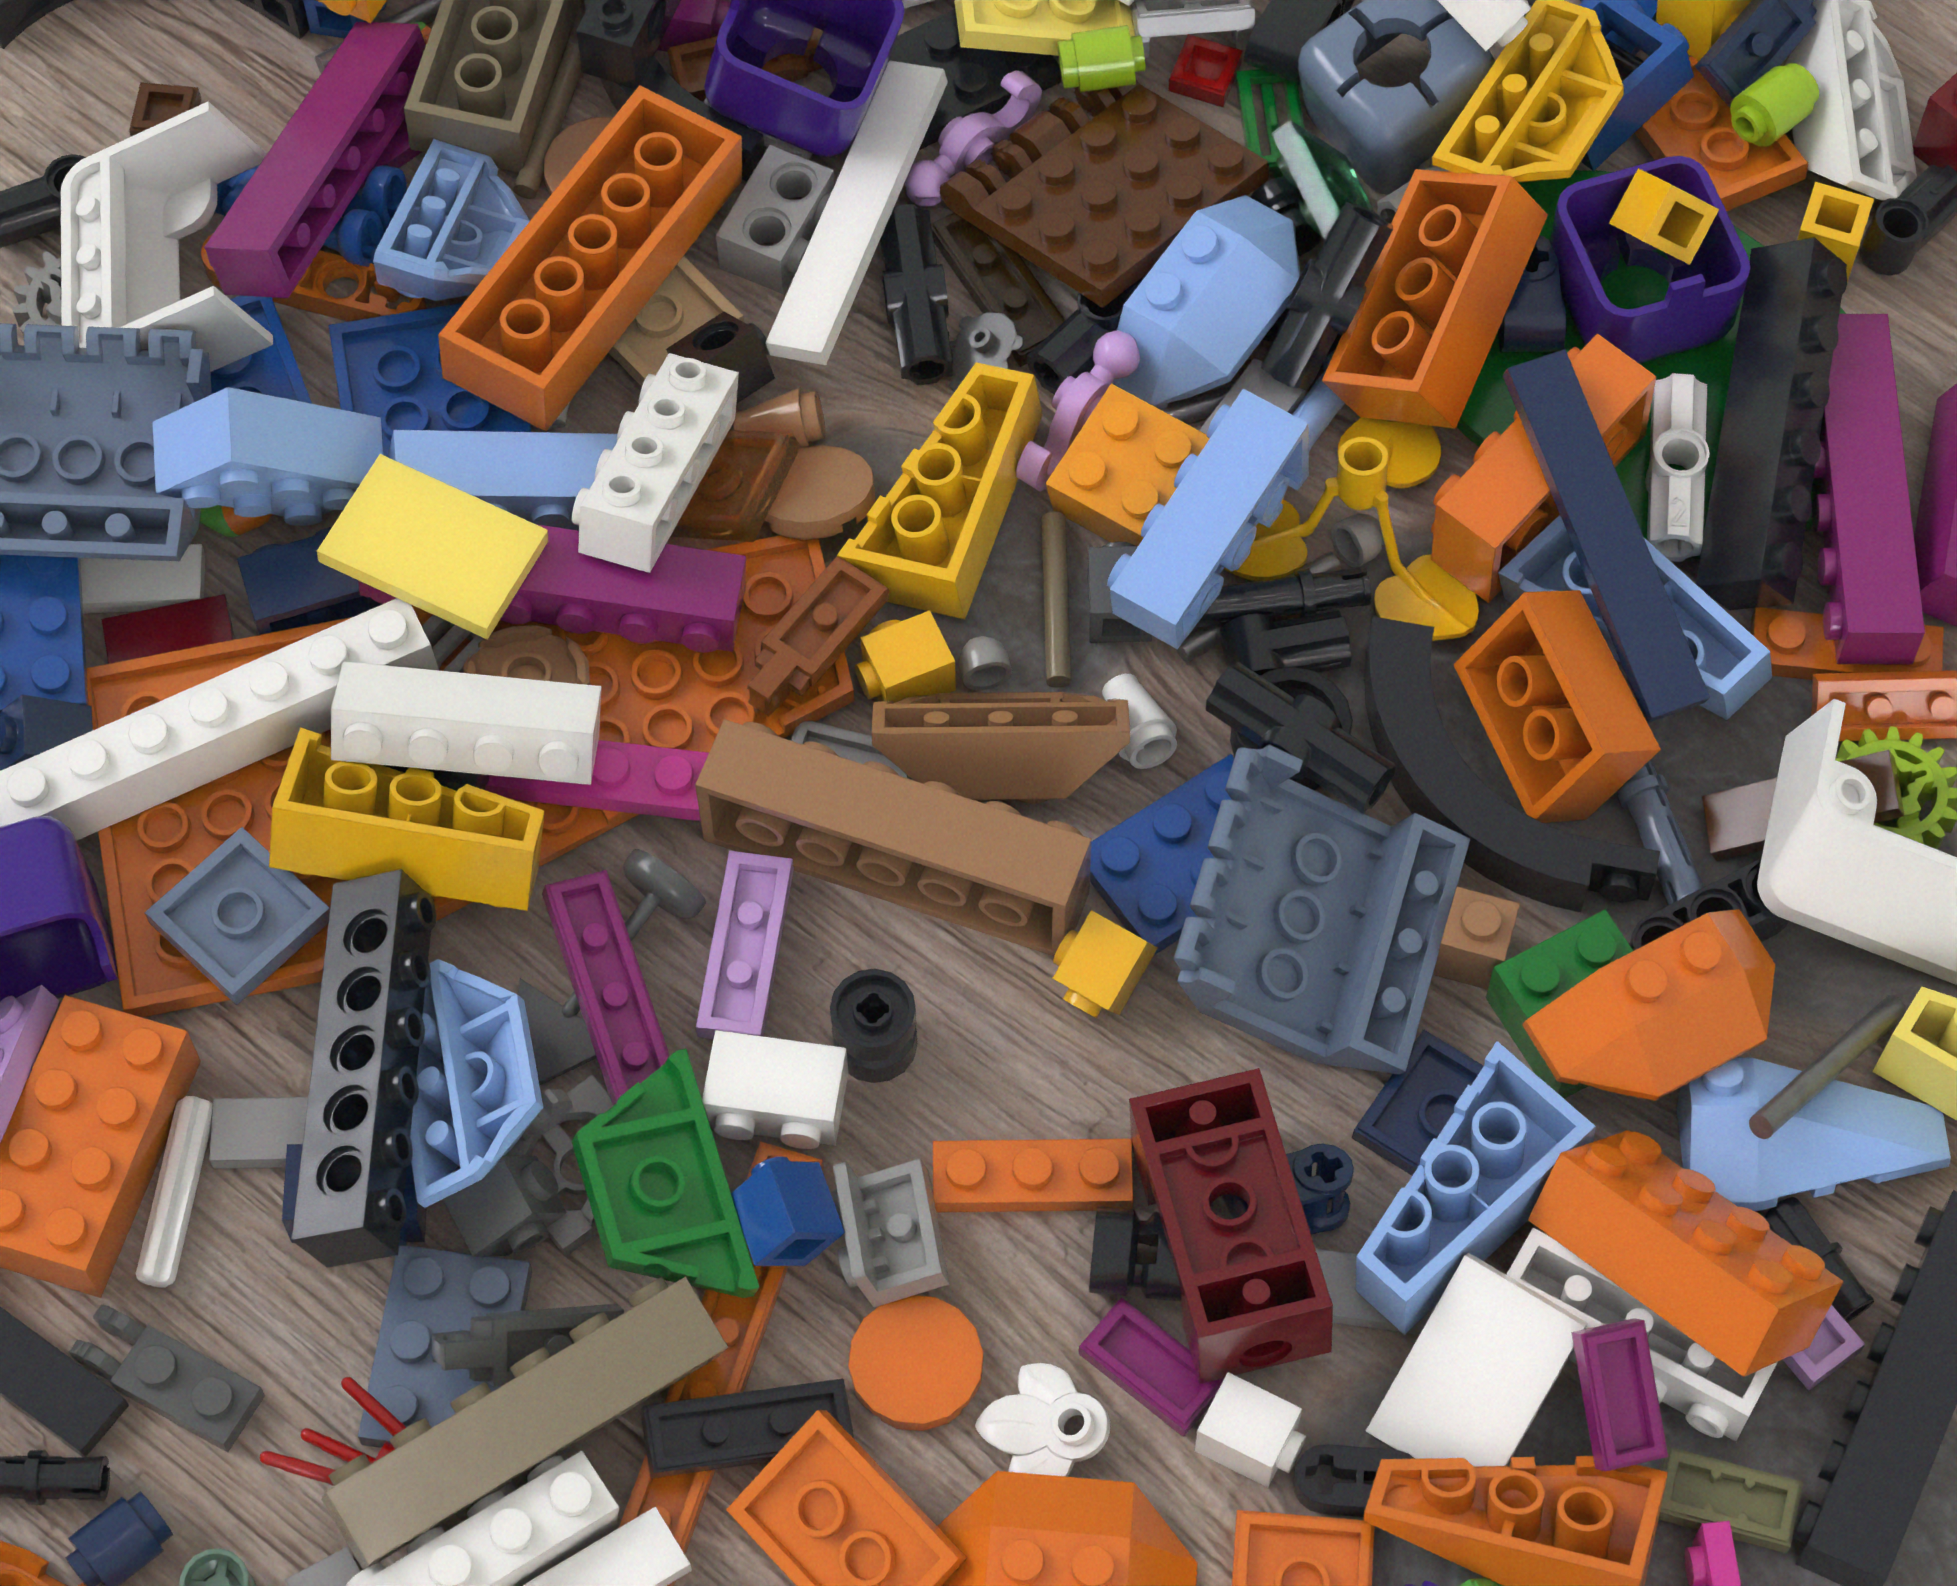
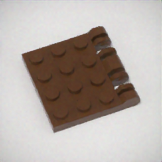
(1104, 192)

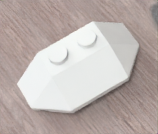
(1861, 116)

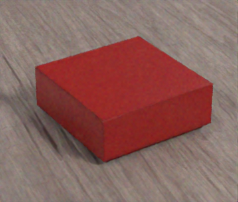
(1205, 70)

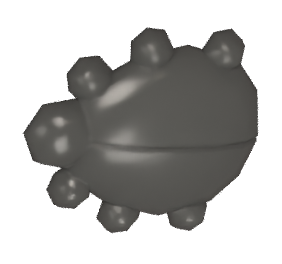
(983, 340)

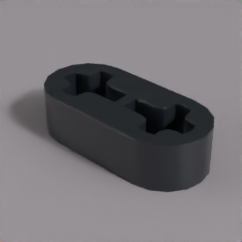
(1346, 1463)

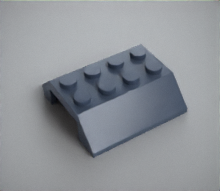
(82, 441)
(1317, 919)

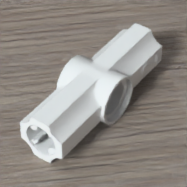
(1678, 439)

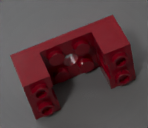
(1248, 1281)

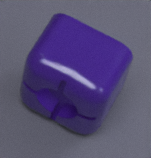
(764, 29)
(1700, 296)
(49, 913)

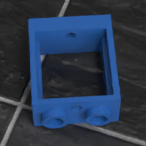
(1649, 84)

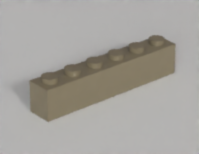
(523, 1422)

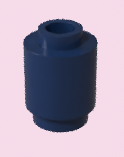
(118, 1542)

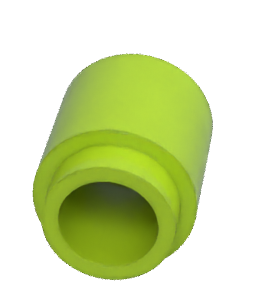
(1101, 59)
(1774, 104)

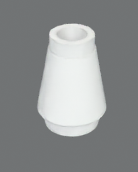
(1148, 723)

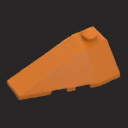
(1525, 1518)

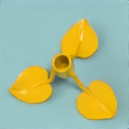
(1369, 458)

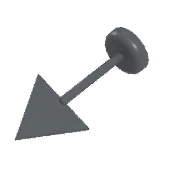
(556, 1030)

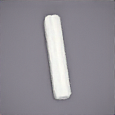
(175, 1192)

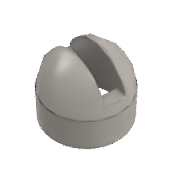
(1357, 539)
(984, 663)

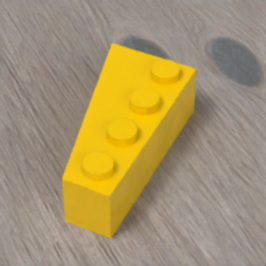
(949, 503)
(375, 820)

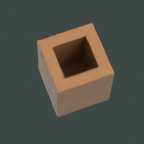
(1475, 937)

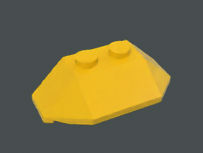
(1538, 100)

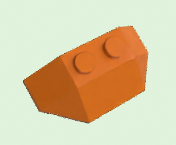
(1662, 1011)
(1064, 1534)

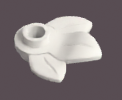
(1034, 1422)

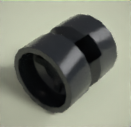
(875, 1023)
(1115, 1256)

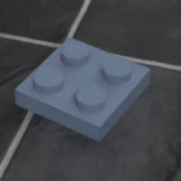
(238, 916)

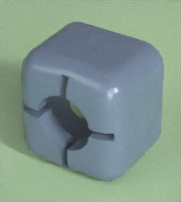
(1389, 128)

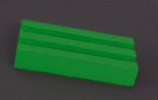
(1244, 80)

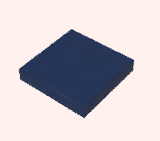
(1417, 1102)

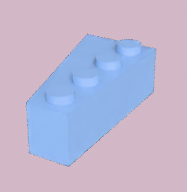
(517, 471)
(1210, 517)

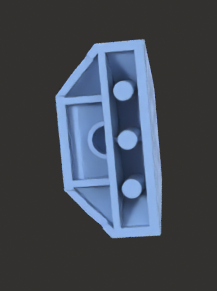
(448, 226)
(1209, 300)
(472, 1082)

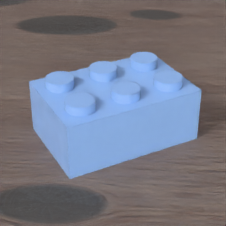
(264, 455)

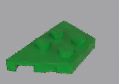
(663, 1186)

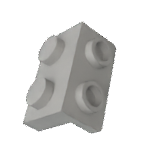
(889, 1232)

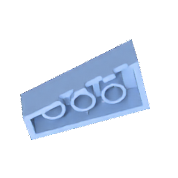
(1726, 654)
(1469, 1188)

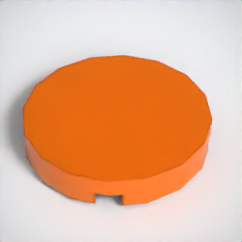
(916, 1362)

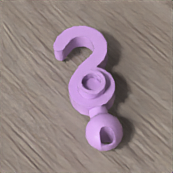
(972, 139)
(1074, 401)

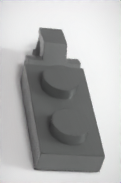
(507, 1337)

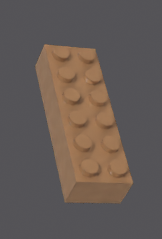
(894, 836)

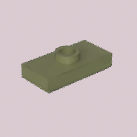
(1710, 1490)

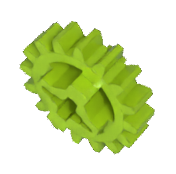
(1919, 782)

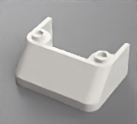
(125, 229)
(1841, 872)

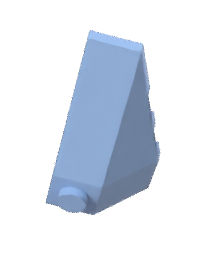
(1830, 1141)

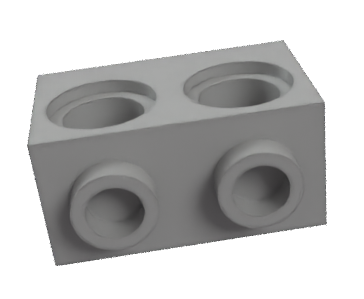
(767, 215)

